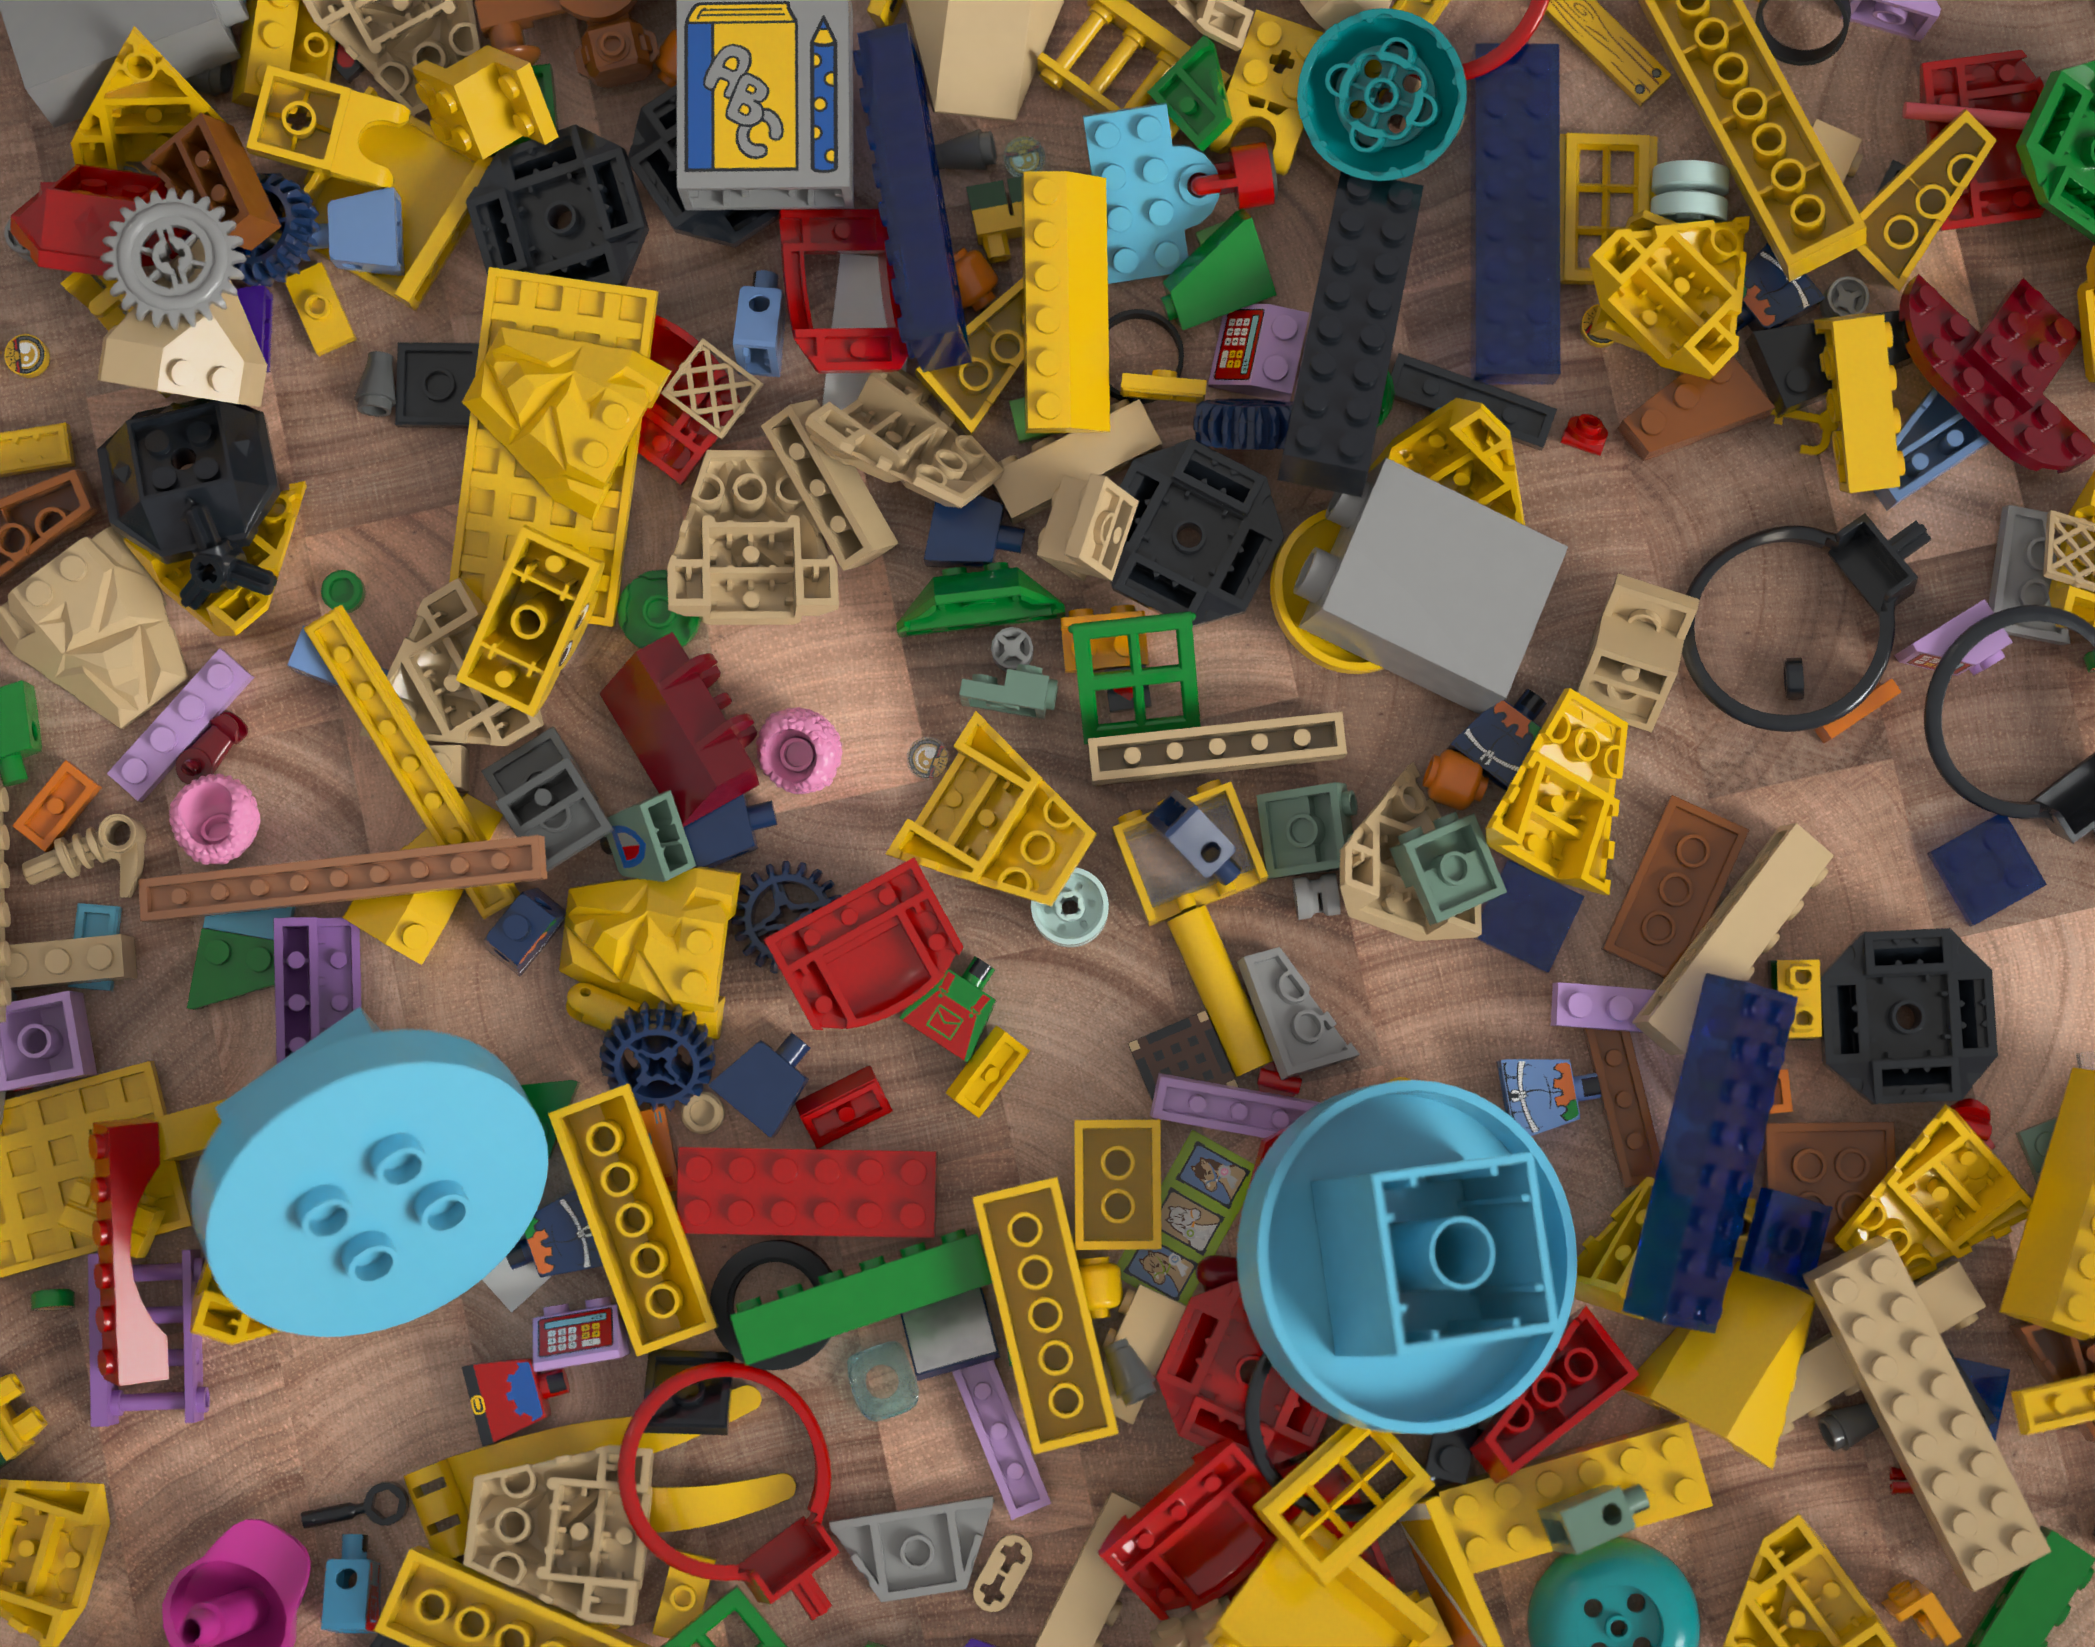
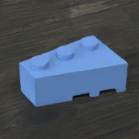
(1932, 443)

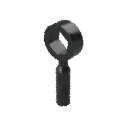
(349, 1510)

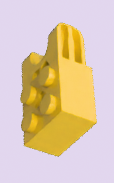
(1263, 96)
(336, 126)

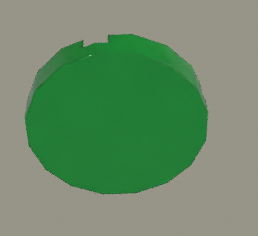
(645, 612)

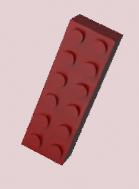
(807, 1192)

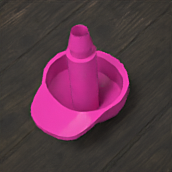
(239, 1591)

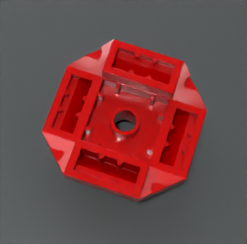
(72, 216)
(1205, 1384)

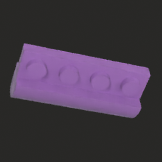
(314, 978)

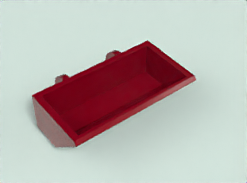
(680, 729)

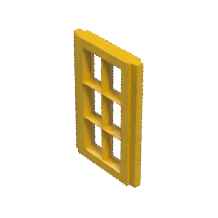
(1645, 158)
(1367, 1529)

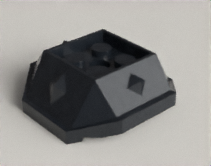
(655, 164)
(535, 183)
(229, 474)
(1228, 509)
(1952, 1010)

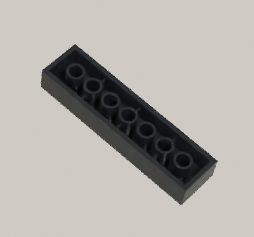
(1350, 335)

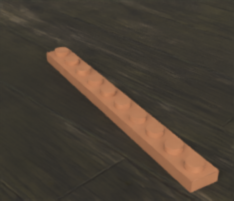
(343, 879)

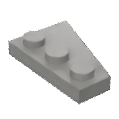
(2019, 572)
(1291, 1020)

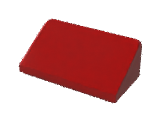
(843, 1106)

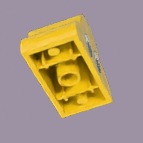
(532, 621)

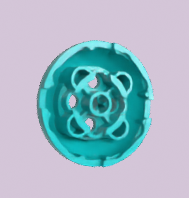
(1337, 77)
(1611, 1575)

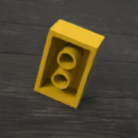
(1117, 1184)

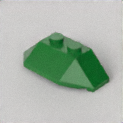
(978, 601)

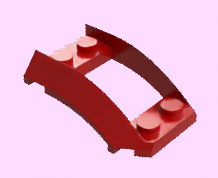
(839, 233)

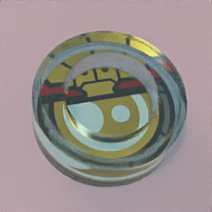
(1023, 155)

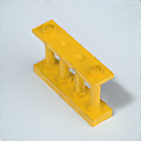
(1138, 32)

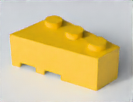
(1609, 1258)

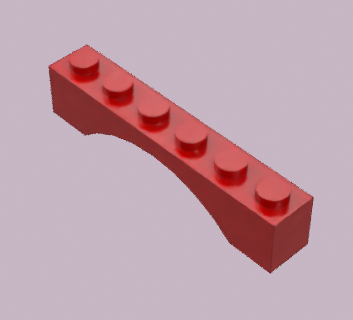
(124, 1160)

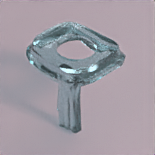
(906, 1395)

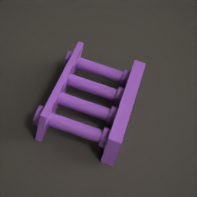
(105, 1399)

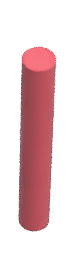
(1946, 114)

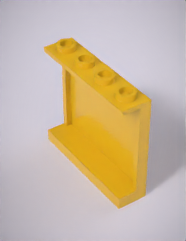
(433, 193)
(1290, 1609)

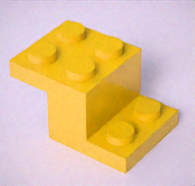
(484, 102)

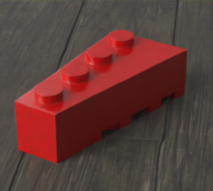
(1573, 1384)

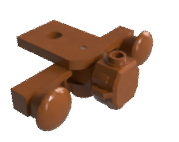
(611, 50)

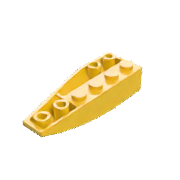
(283, 37)

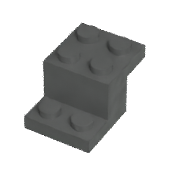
(548, 796)

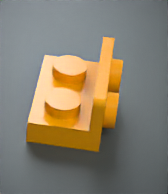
(1106, 652)
(1920, 1603)

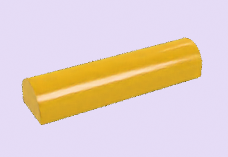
(1220, 990)

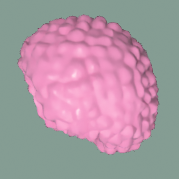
(799, 750)
(214, 819)

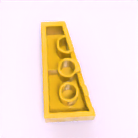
(1920, 198)
(996, 354)
(1862, 401)

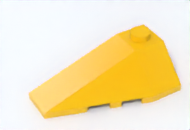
(416, 920)

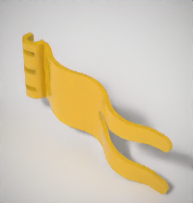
(670, 1508)

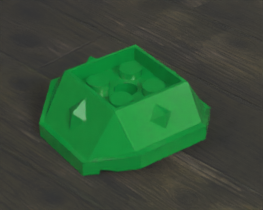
(2060, 147)

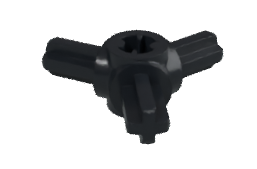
(218, 563)

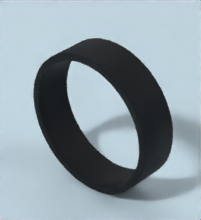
(1804, 57)
(1160, 320)

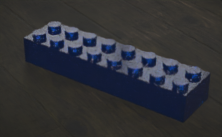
(912, 198)
(1516, 218)
(1710, 1154)

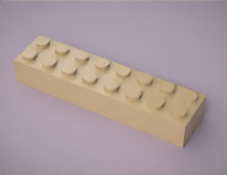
(1926, 1413)

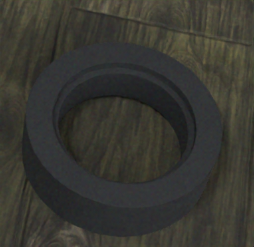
(733, 1272)

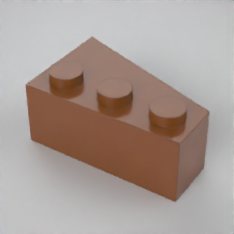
(214, 164)
(1695, 410)
(2058, 1358)

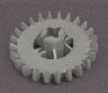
(187, 297)

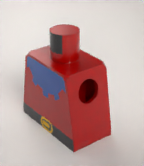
(510, 1395)

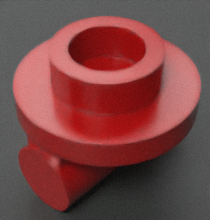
(1585, 433)
(1270, 1082)
(1976, 1116)

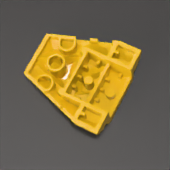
(564, 409)
(654, 939)

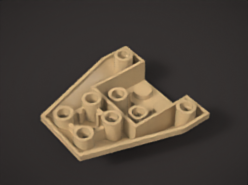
(980, 52)

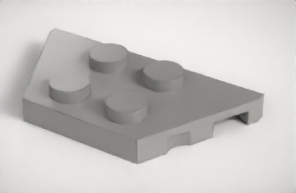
(917, 1547)

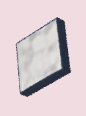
(950, 1334)

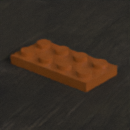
(1674, 886)

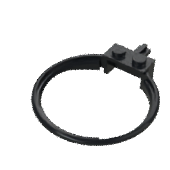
(1874, 569)
(2064, 805)
(1446, 1458)

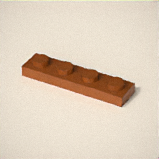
(1624, 1104)

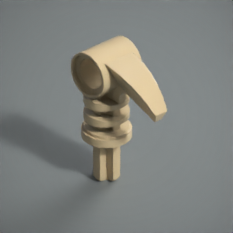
(95, 845)

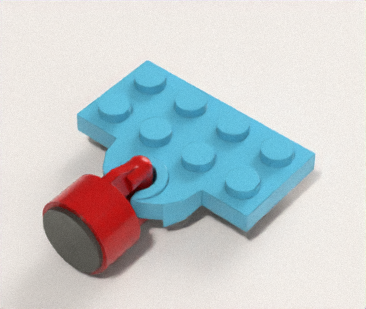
(1164, 187)

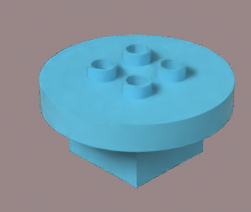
(367, 1179)
(1407, 1257)

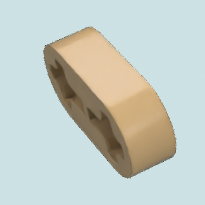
(1012, 1577)

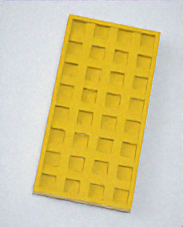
(495, 488)
(48, 1150)

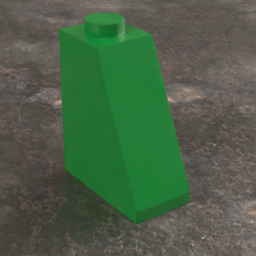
(1219, 275)

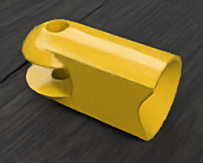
(596, 1006)

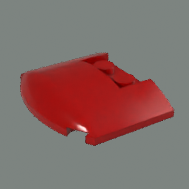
(1994, 83)
(668, 433)
(867, 951)
(1194, 1534)

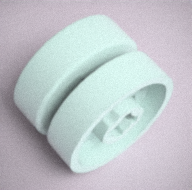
(1690, 191)
(1079, 927)

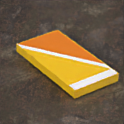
(1448, 1575)

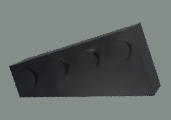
(1791, 364)

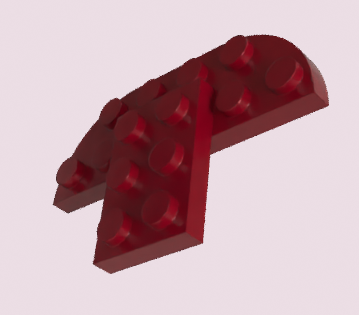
(2000, 372)

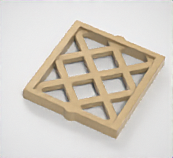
(686, 369)
(2081, 526)

